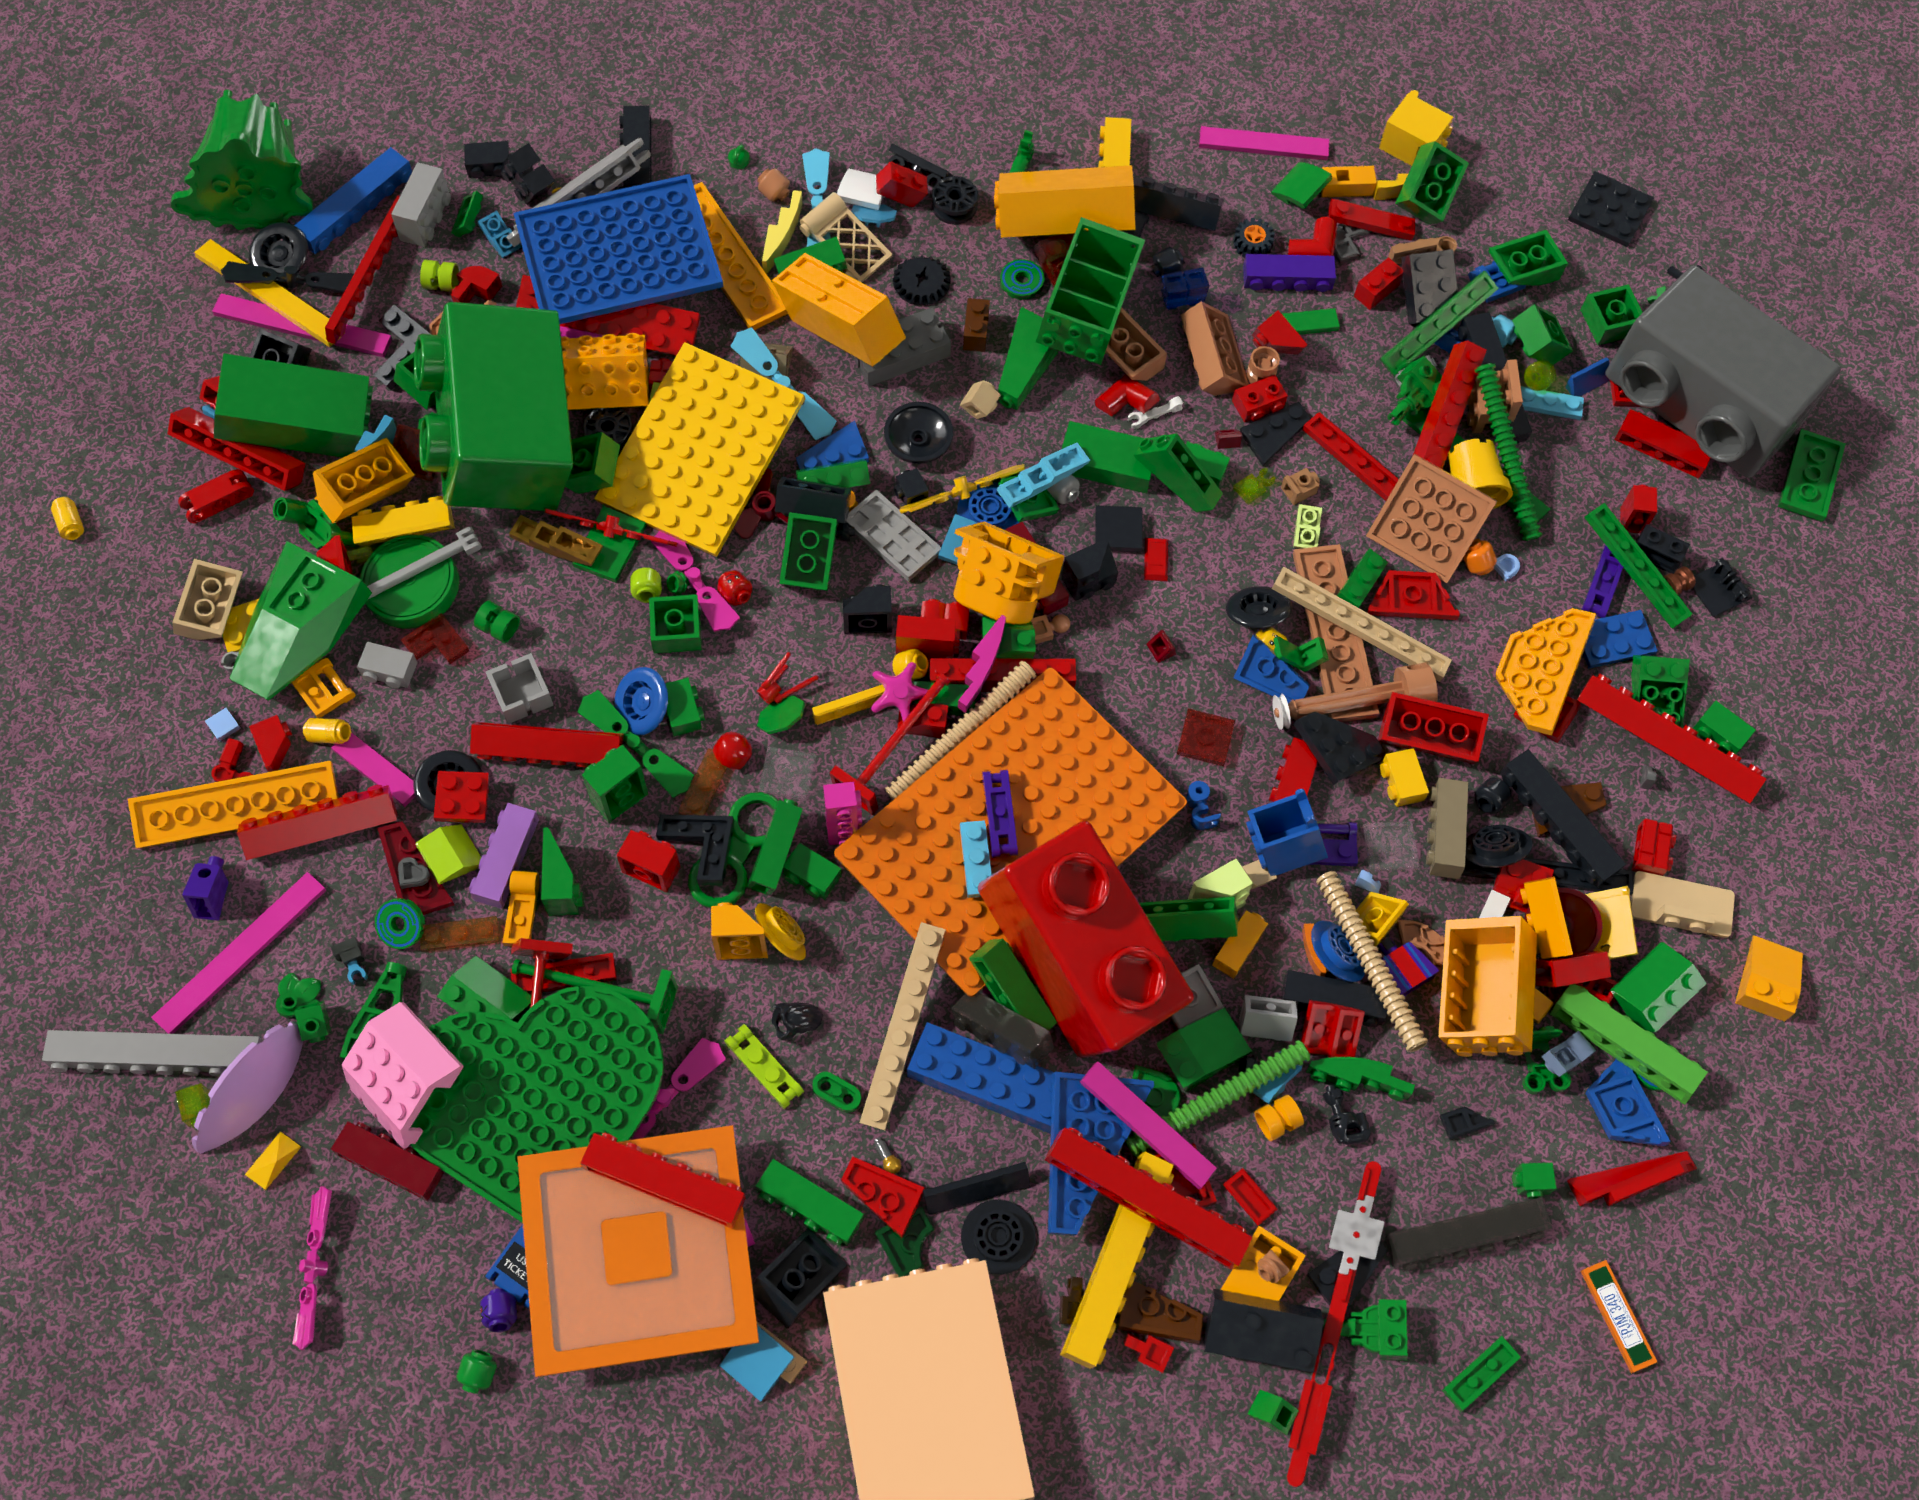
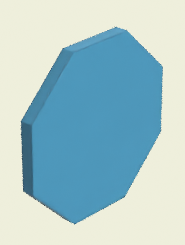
(867, 215)

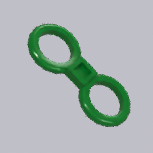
(740, 850)

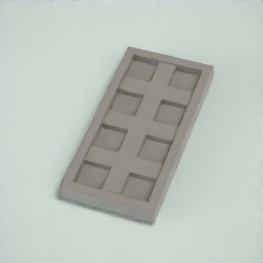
(892, 535)

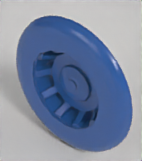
(988, 506)
(647, 701)
(1336, 952)

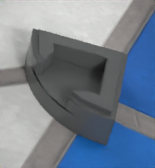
(1648, 777)

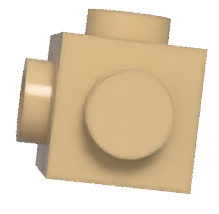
(980, 399)

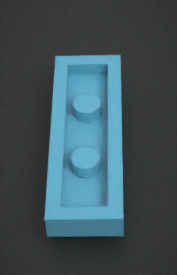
(1552, 403)
(975, 855)

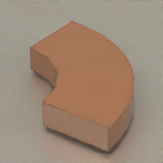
(1423, 938)

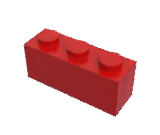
(1296, 772)

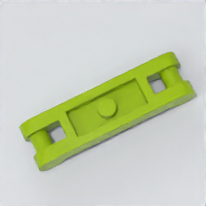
(764, 1066)

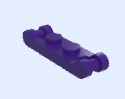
(1603, 584)
(1000, 813)

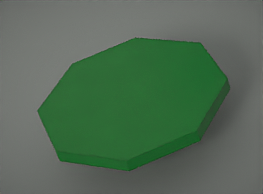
(781, 716)

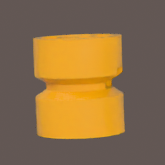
(1282, 1116)

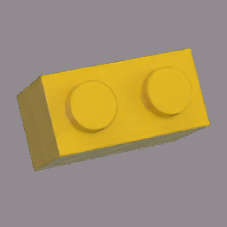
(1404, 777)

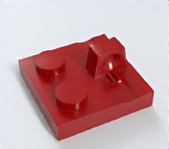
(1512, 879)

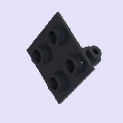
(1720, 588)

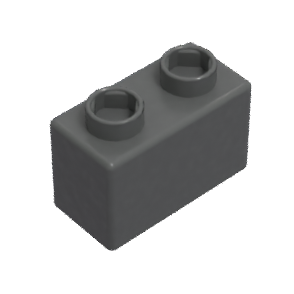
(1721, 371)

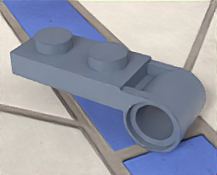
(1568, 1054)

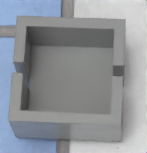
(522, 692)

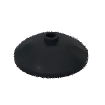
(918, 421)

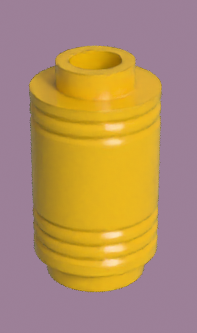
(67, 518)
(326, 730)

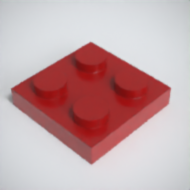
(461, 797)

